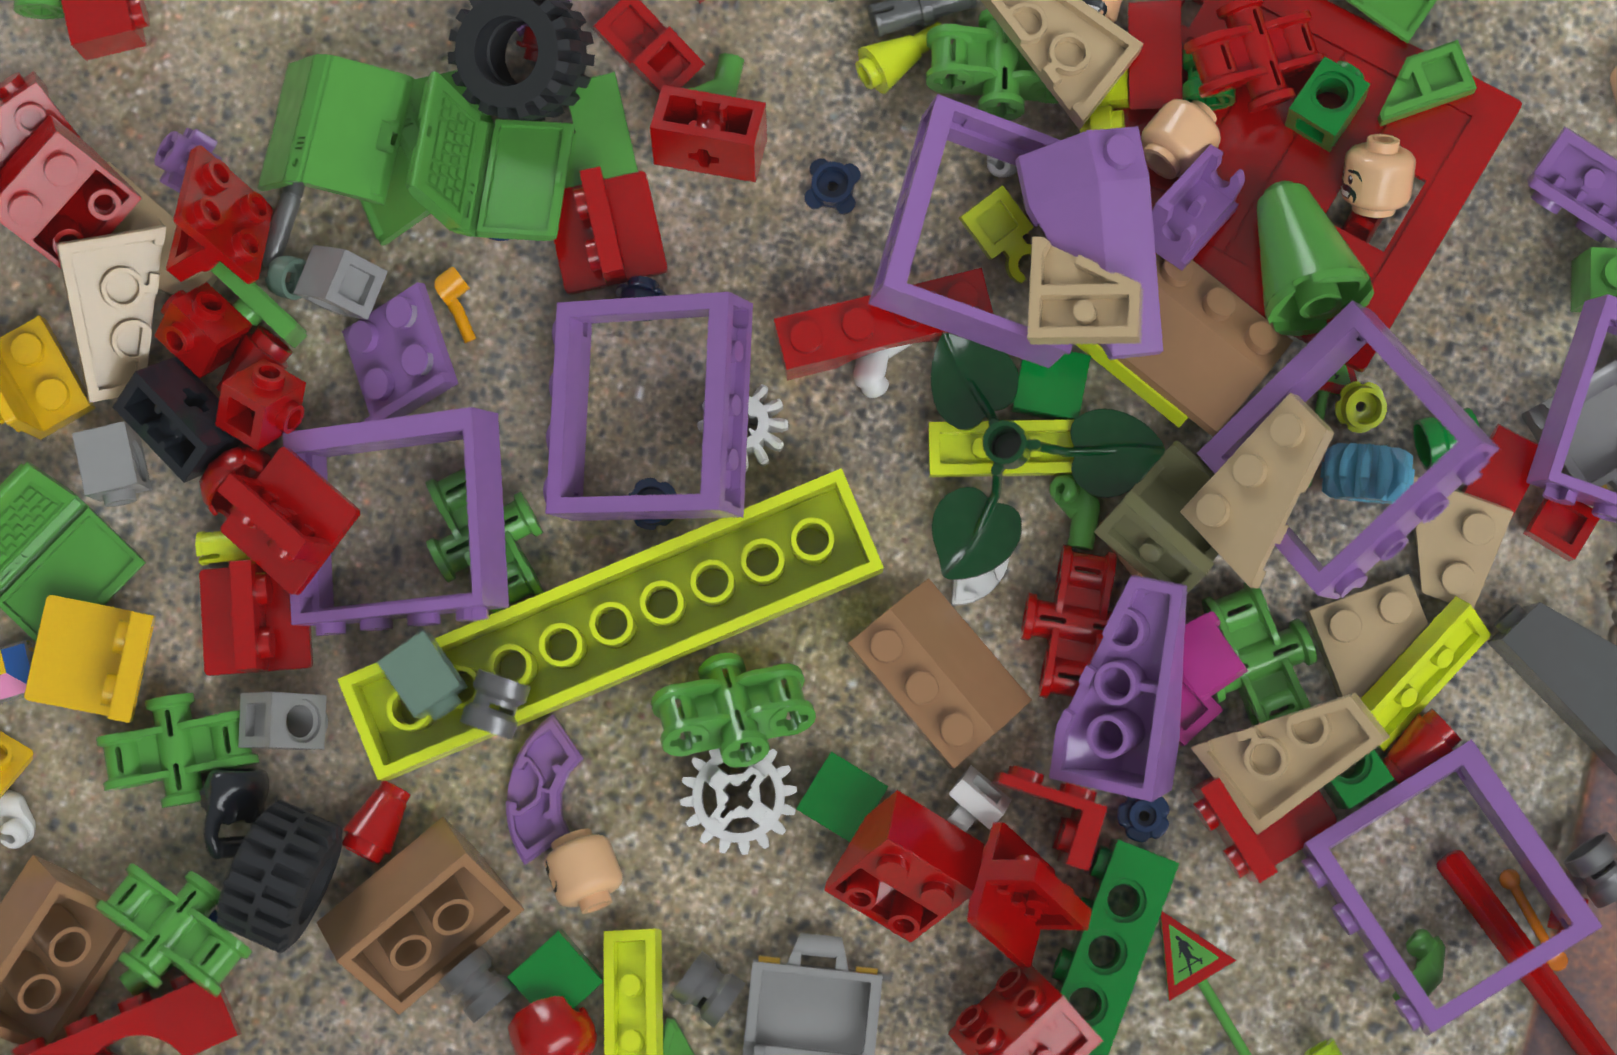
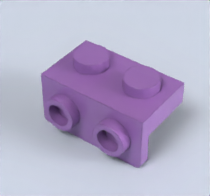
(1582, 181)

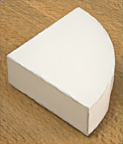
(976, 588)

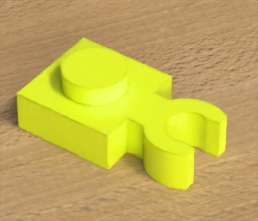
(998, 227)

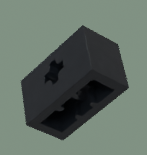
(175, 417)

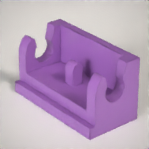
(1194, 209)

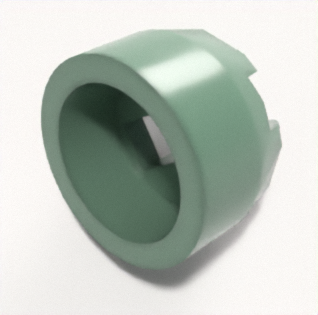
(277, 273)

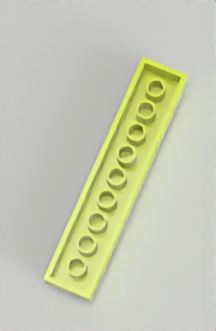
(631, 618)

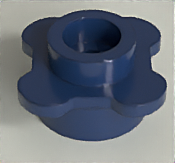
(843, 175)

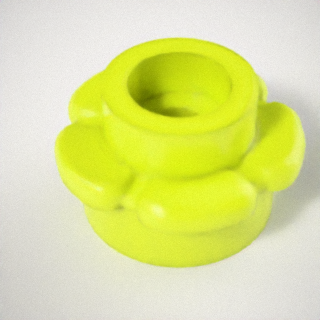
(1370, 416)

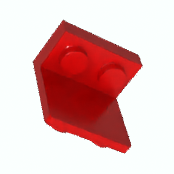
(1075, 835)
(1023, 1018)

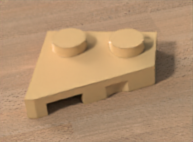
(1080, 301)
(1460, 547)
(1367, 633)

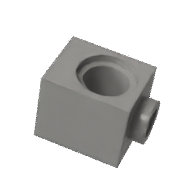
(340, 282)
(112, 464)
(265, 715)

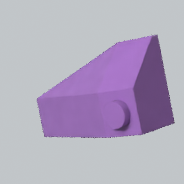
(1097, 204)
(1127, 709)

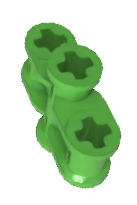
(983, 64)
(453, 551)
(1254, 638)
(733, 710)
(174, 750)
(173, 929)

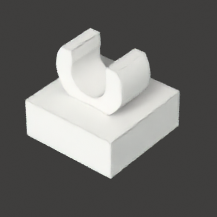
(977, 800)

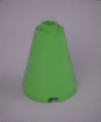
(1304, 262)

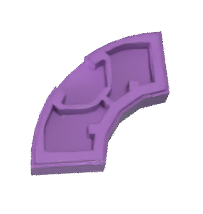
(537, 788)

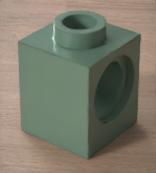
(424, 676)

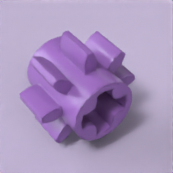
(174, 154)

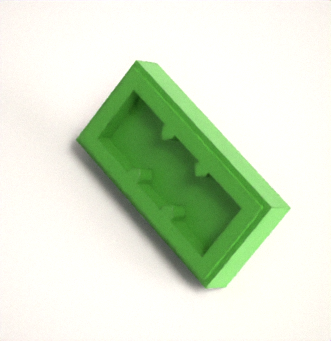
(259, 306)

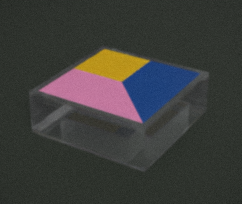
(14, 670)

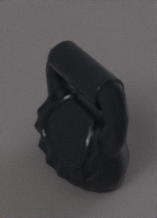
(231, 798)

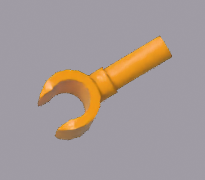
(450, 287)

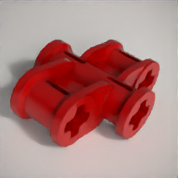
(1254, 53)
(1078, 602)

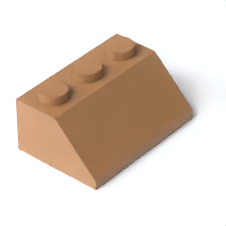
(1211, 347)
(939, 673)
(419, 916)
(52, 951)

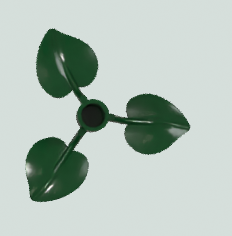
(971, 383)

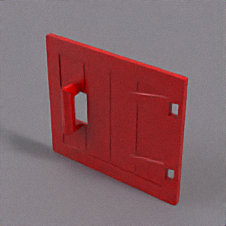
(1447, 141)

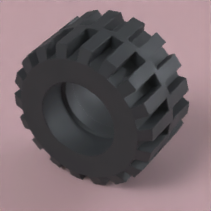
(559, 64)
(279, 876)

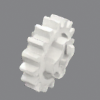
(758, 812)

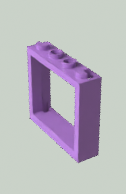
(986, 134)
(1595, 320)
(724, 408)
(1419, 503)
(484, 507)
(1520, 839)

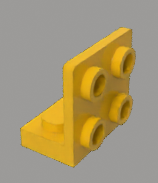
(38, 381)
(90, 657)

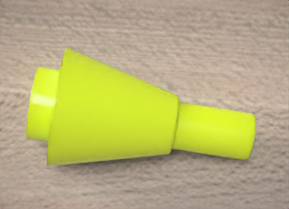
(888, 61)

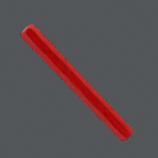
(1512, 945)

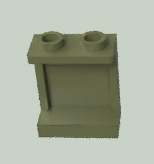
(1149, 525)

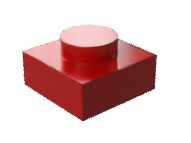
(1562, 527)

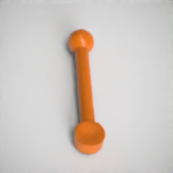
(1511, 881)

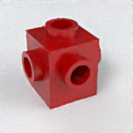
(201, 328)
(260, 404)

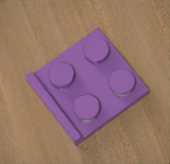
(400, 355)

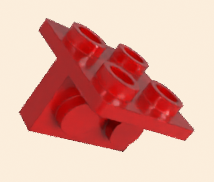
(217, 221)
(608, 232)
(287, 519)
(249, 623)
(1020, 897)

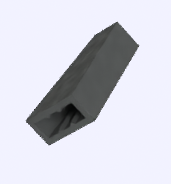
(1567, 669)

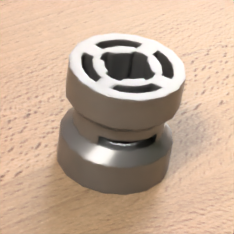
(498, 691)
(1597, 866)
(479, 986)
(708, 989)

